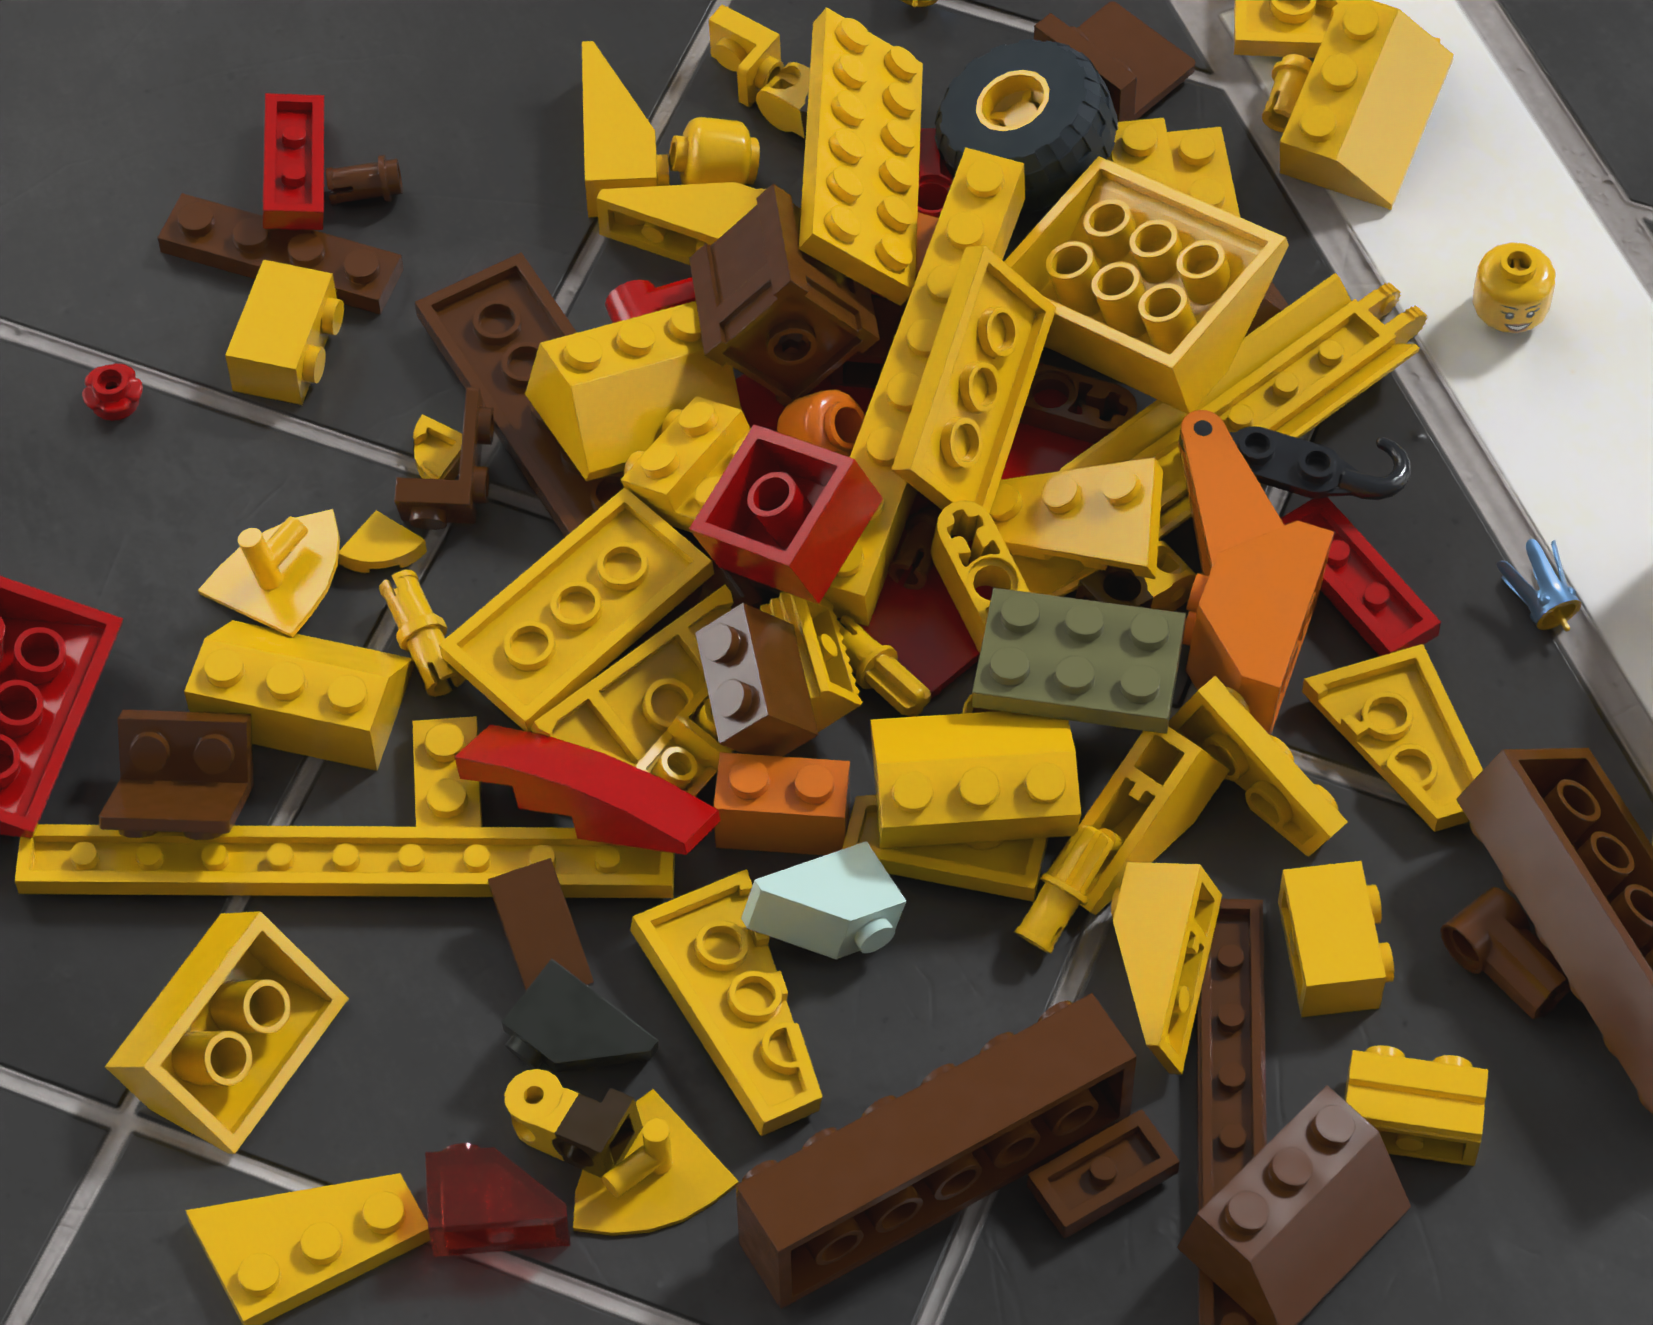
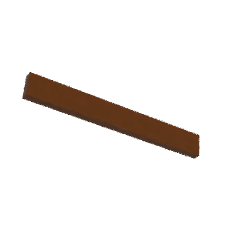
(1230, 1072)

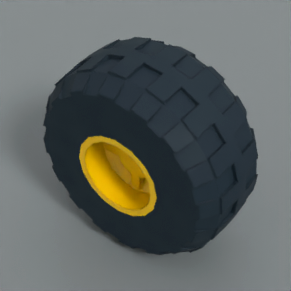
(1032, 107)

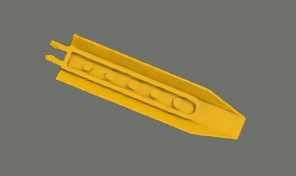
(1281, 379)

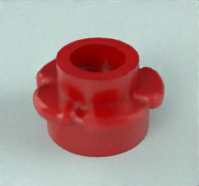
(116, 402)

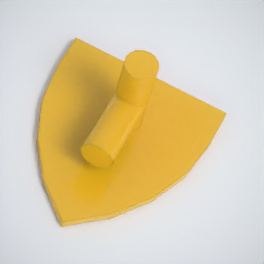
(279, 572)
(659, 1181)

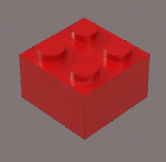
(786, 513)

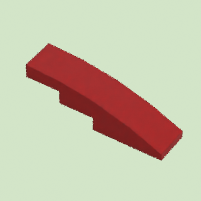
(602, 794)

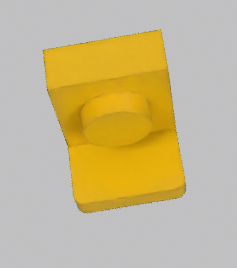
(746, 49)

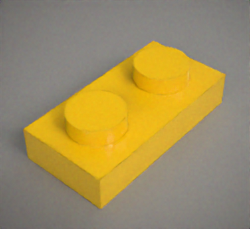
(439, 792)

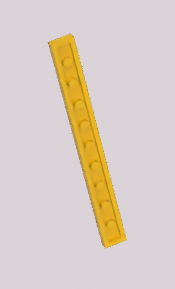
(331, 862)

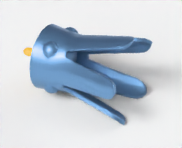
(1555, 600)

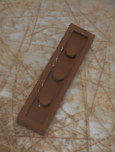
(239, 244)

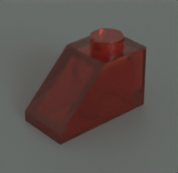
(489, 1204)

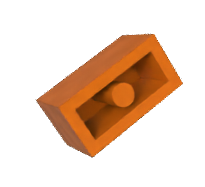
(782, 803)

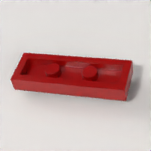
(293, 162)
(1366, 586)

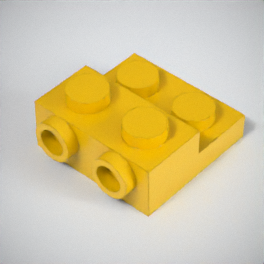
(1183, 160)
(686, 460)

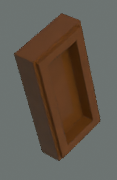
(538, 922)

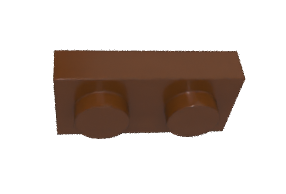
(1103, 1173)

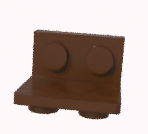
(1127, 54)
(180, 773)

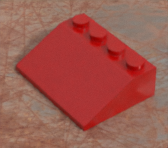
(47, 677)

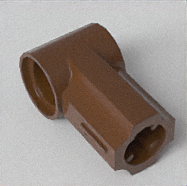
(1497, 939)

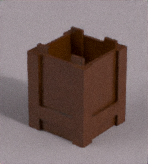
(775, 306)

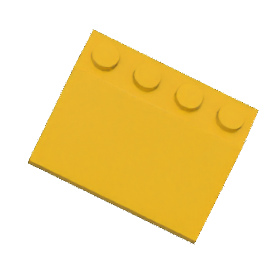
(1148, 281)

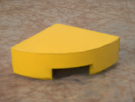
(436, 449)
(381, 545)

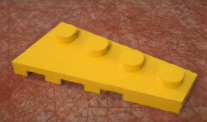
(732, 998)

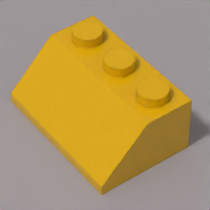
(1364, 103)
(619, 381)
(302, 691)
(974, 778)
(228, 1030)

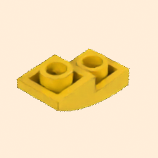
(688, 749)

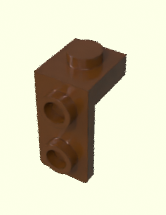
(435, 502)

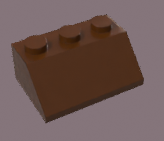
(1299, 1213)

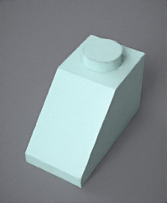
(828, 903)

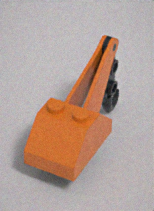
(1256, 572)

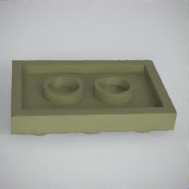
(1079, 660)

